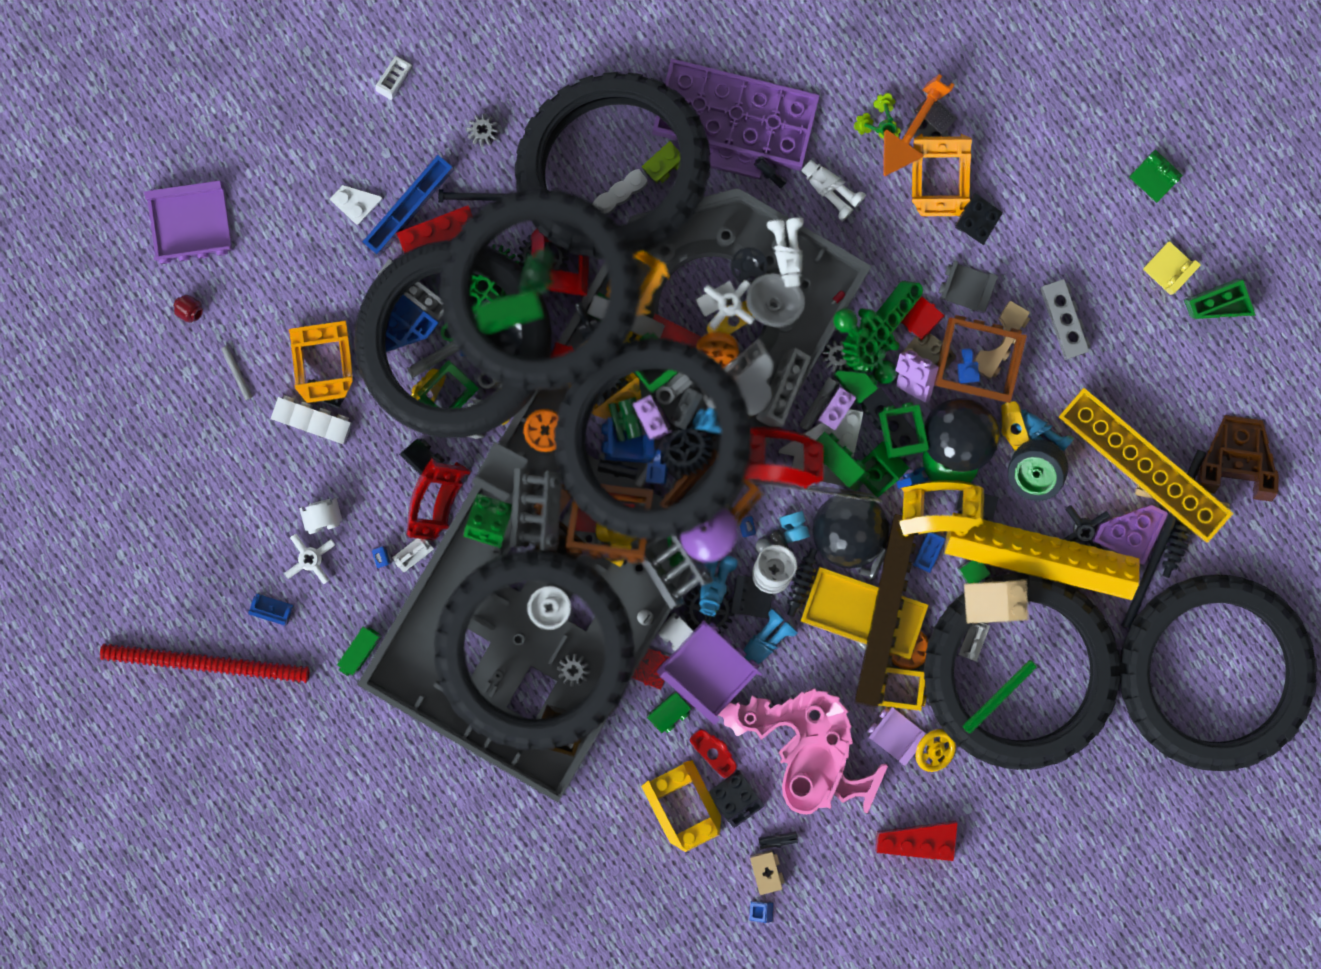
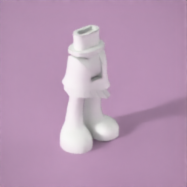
(826, 182)
(788, 258)

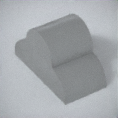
(751, 374)

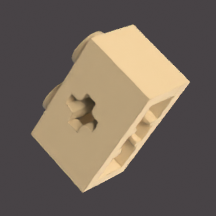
(759, 863)

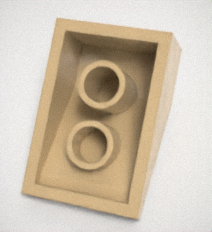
(996, 601)

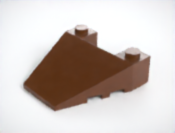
(1241, 453)

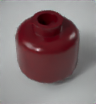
(188, 308)

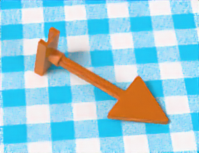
(898, 151)

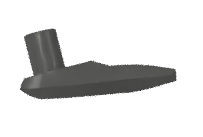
(871, 573)

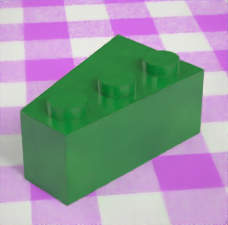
(1221, 301)
(509, 311)
(842, 463)

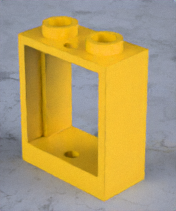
(921, 699)

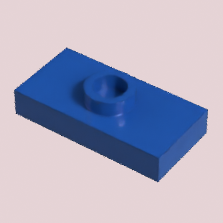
(929, 551)

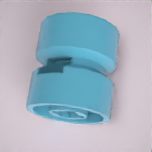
(794, 527)

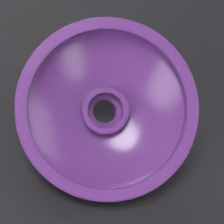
(715, 542)

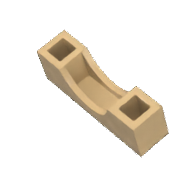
(1011, 317)

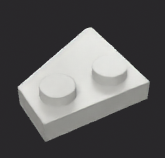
(355, 203)

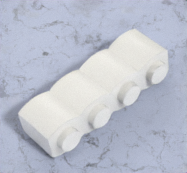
(621, 191)
(311, 420)

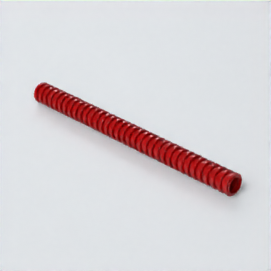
(204, 663)

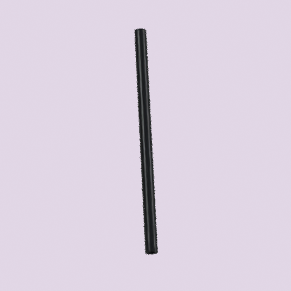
(1158, 550)

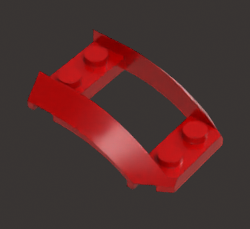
(564, 281)
(812, 459)
(450, 478)

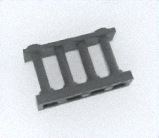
(522, 508)
(663, 580)

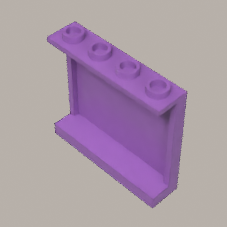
(189, 221)
(708, 670)

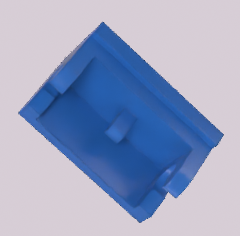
(270, 609)

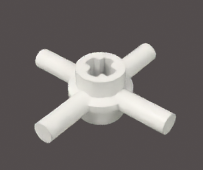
(729, 298)
(310, 551)

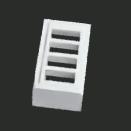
(398, 81)

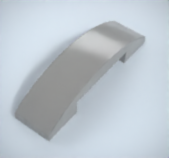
(641, 325)

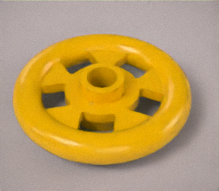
(935, 751)

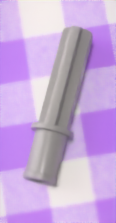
(436, 357)
(818, 403)

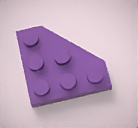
(1132, 532)

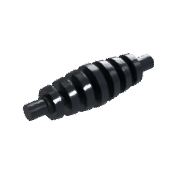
(1175, 549)
(802, 582)

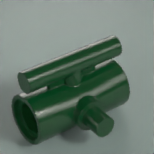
(537, 271)
(626, 419)

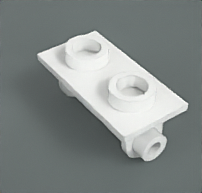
(412, 554)
(974, 641)

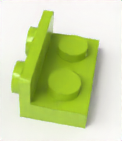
(663, 163)

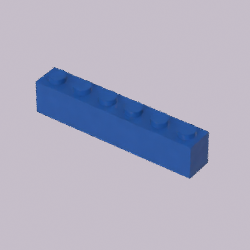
(408, 205)

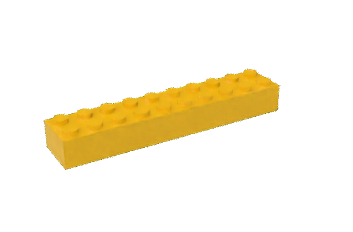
(1145, 465)
(1047, 557)

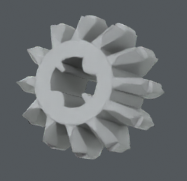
(481, 124)
(831, 358)
(569, 664)

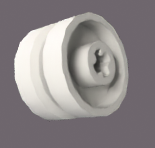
(543, 617)

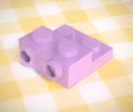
(916, 375)

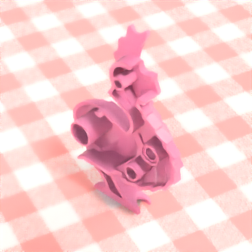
(814, 754)

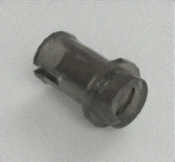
(778, 539)

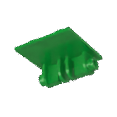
(1156, 176)

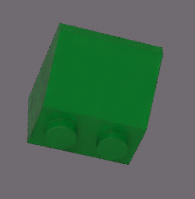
(857, 384)
(883, 470)
(668, 712)

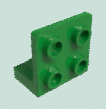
(488, 520)

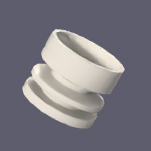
(775, 559)

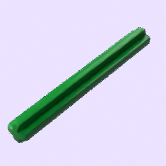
(999, 696)

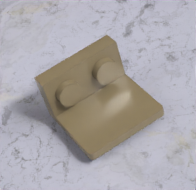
(930, 349)

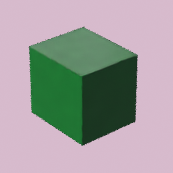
(973, 571)

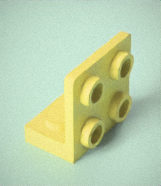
(1170, 268)

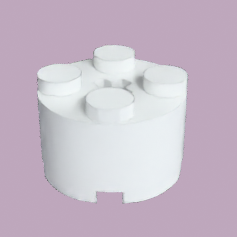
(320, 515)
(674, 631)

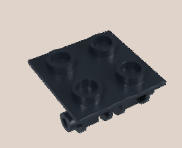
(978, 219)

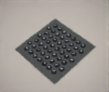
(938, 116)

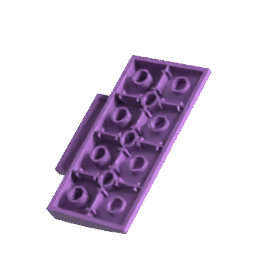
(744, 118)

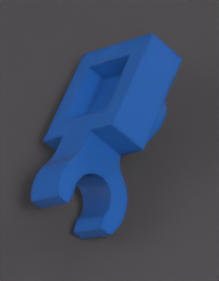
(968, 370)
(657, 471)
(912, 478)

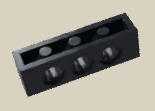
(879, 398)

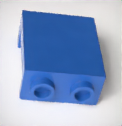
(630, 450)

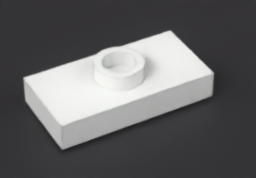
(709, 304)

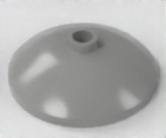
(770, 291)

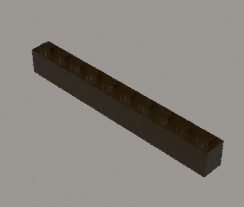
(885, 617)

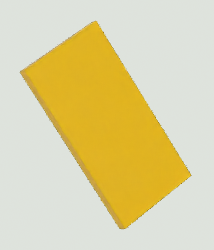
(847, 608)

